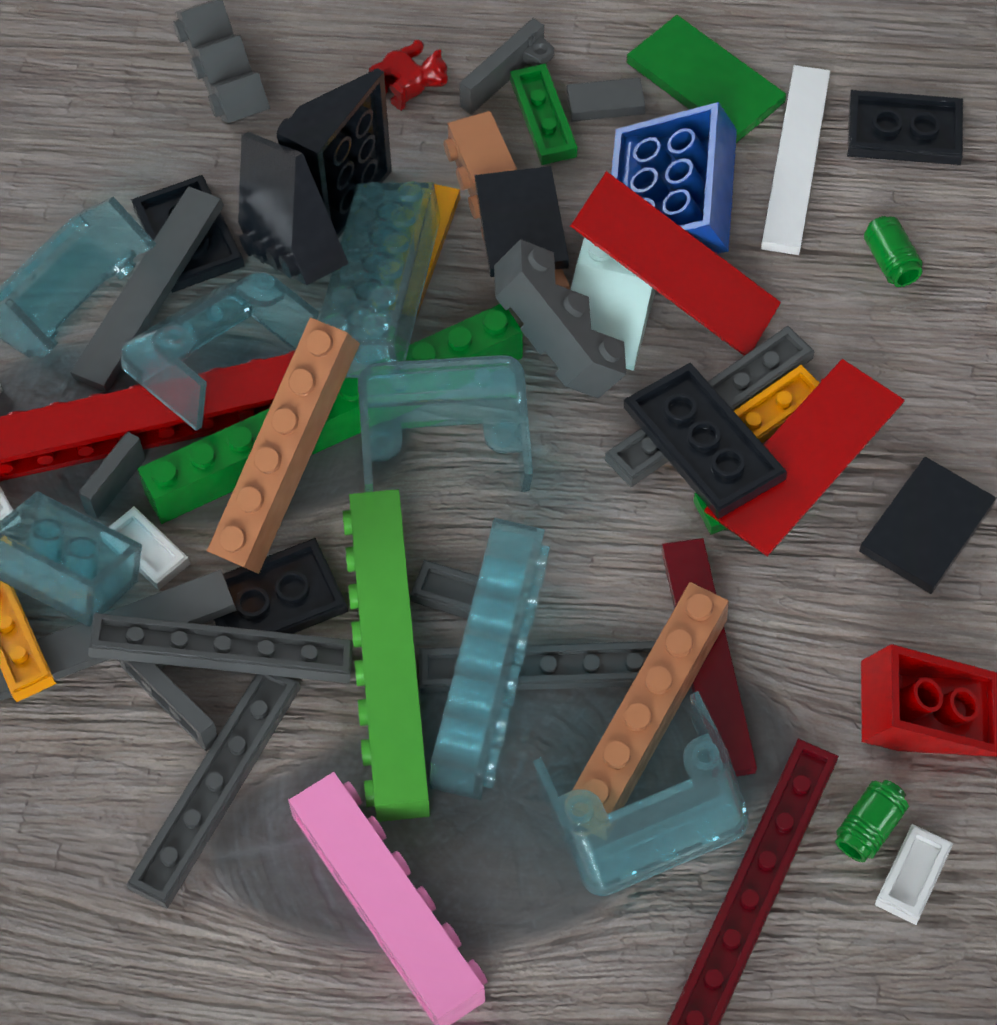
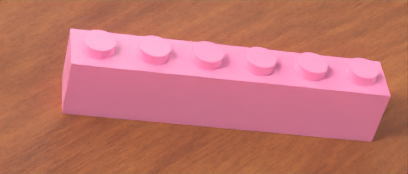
(388, 901)

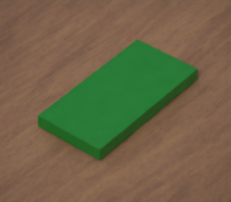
(704, 73)

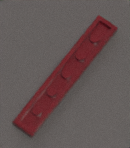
(716, 679)

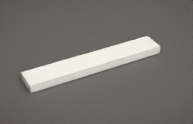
(795, 160)

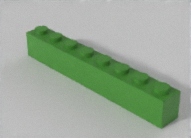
(388, 655)

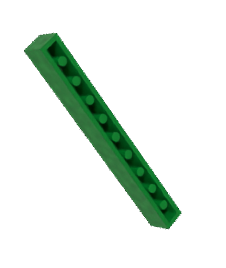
(214, 464)

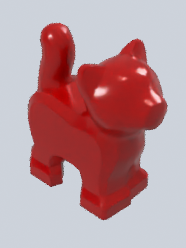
(406, 77)

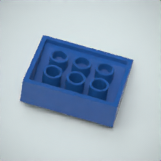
(683, 169)

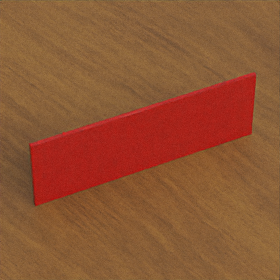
(675, 264)
(814, 450)

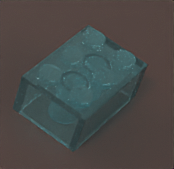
(66, 558)

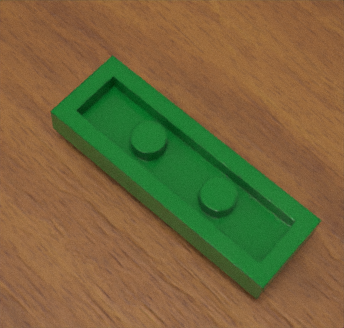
(543, 114)

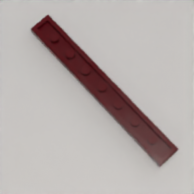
(755, 887)

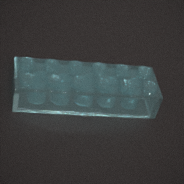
(388, 257)
(486, 667)

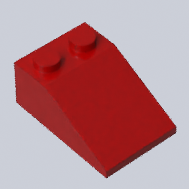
(927, 704)

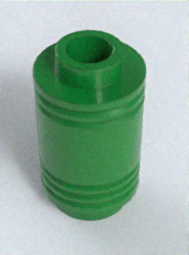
(893, 251)
(871, 820)

